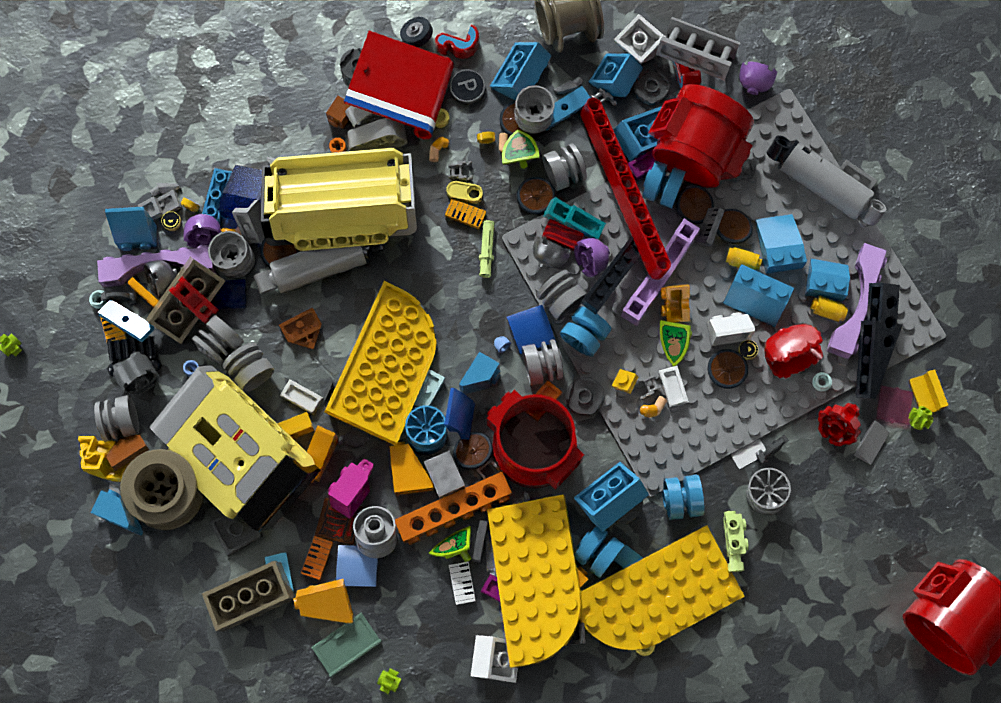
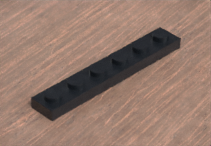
(611, 277)

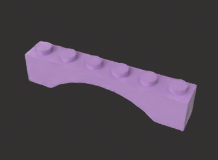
(868, 266)
(118, 270)
(650, 288)

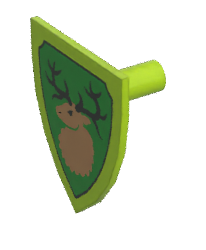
(519, 149)
(675, 340)
(453, 545)

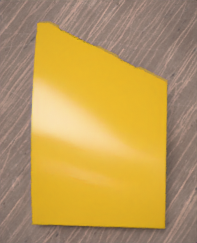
(95, 461)

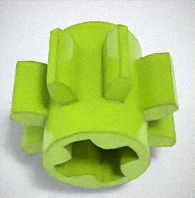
(10, 345)
(921, 418)
(389, 681)

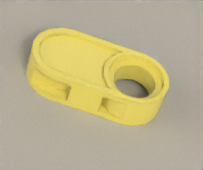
(460, 192)

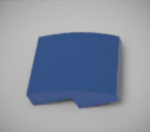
(530, 327)
(459, 413)

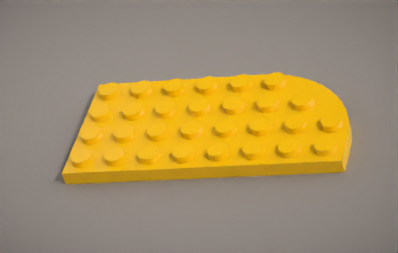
(385, 366)
(535, 577)
(660, 594)

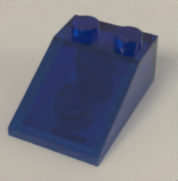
(241, 190)

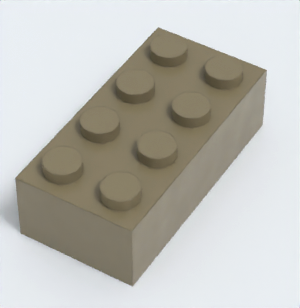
(171, 314)
(248, 596)

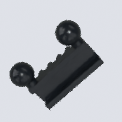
(124, 348)

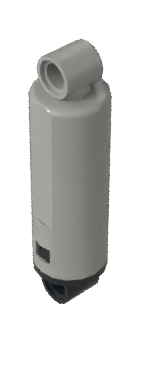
(826, 180)
(312, 266)

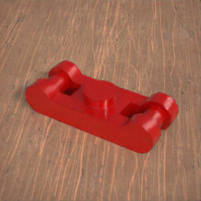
(193, 300)

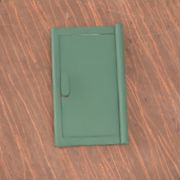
(346, 646)

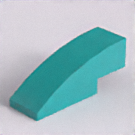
(574, 218)

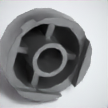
(549, 253)
(160, 276)

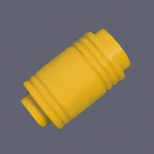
(739, 256)
(829, 308)

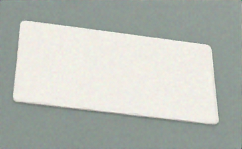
(747, 454)

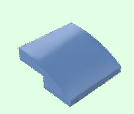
(356, 567)

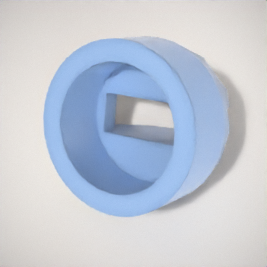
(502, 344)
(192, 365)

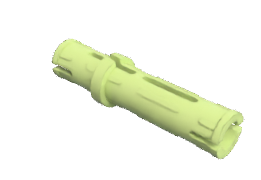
(486, 249)

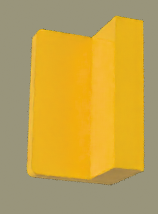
(928, 391)
(297, 425)

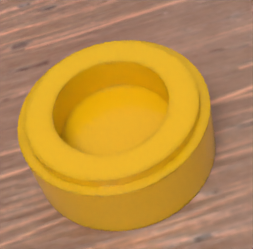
(486, 137)
(190, 205)

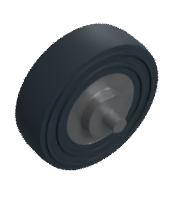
(416, 31)

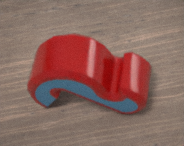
(459, 47)
(686, 75)

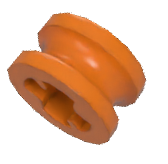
(341, 142)

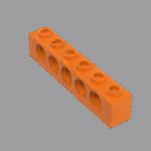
(496, 482)

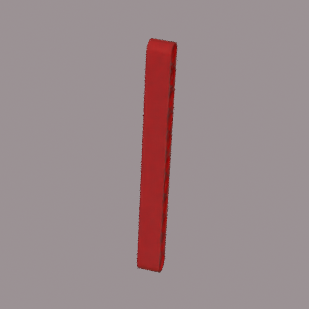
(625, 189)

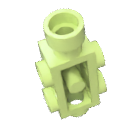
(736, 536)

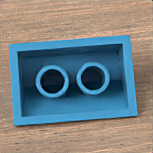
(521, 68)
(758, 295)
(611, 496)
(112, 509)

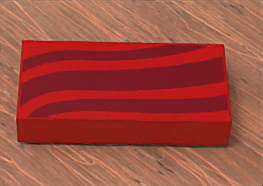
(562, 234)

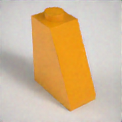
(322, 448)
(407, 471)
(325, 602)

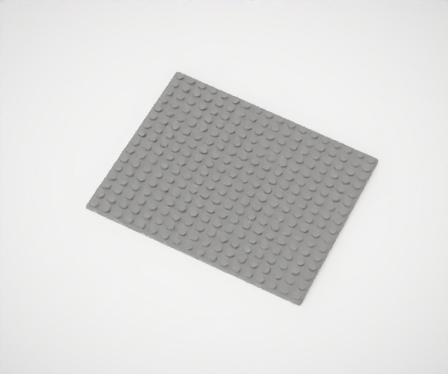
(719, 418)

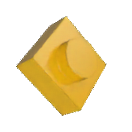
(625, 381)

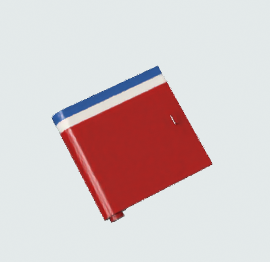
(400, 83)

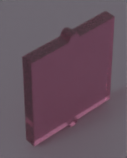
(894, 405)

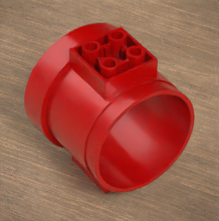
(702, 135)
(554, 475)
(958, 615)

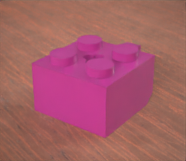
(351, 488)

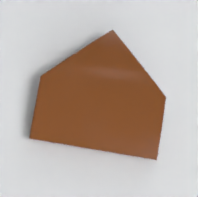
(302, 329)
(125, 451)

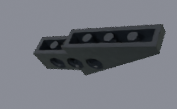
(877, 338)

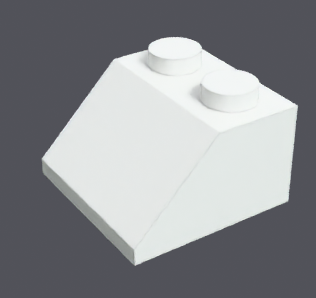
(640, 39)
(730, 329)
(492, 660)

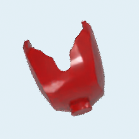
(793, 350)

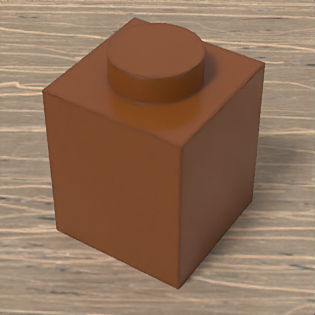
(336, 113)

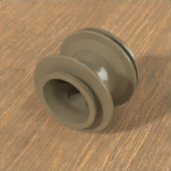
(569, 17)
(183, 497)

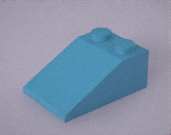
(634, 135)
(132, 228)
(780, 244)

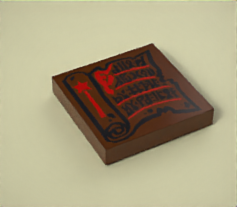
(336, 526)

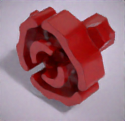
(843, 423)

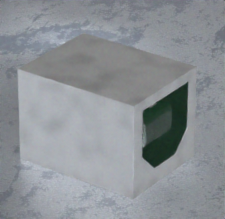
(444, 474)

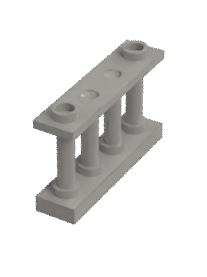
(692, 57)

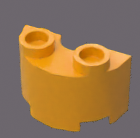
(676, 303)

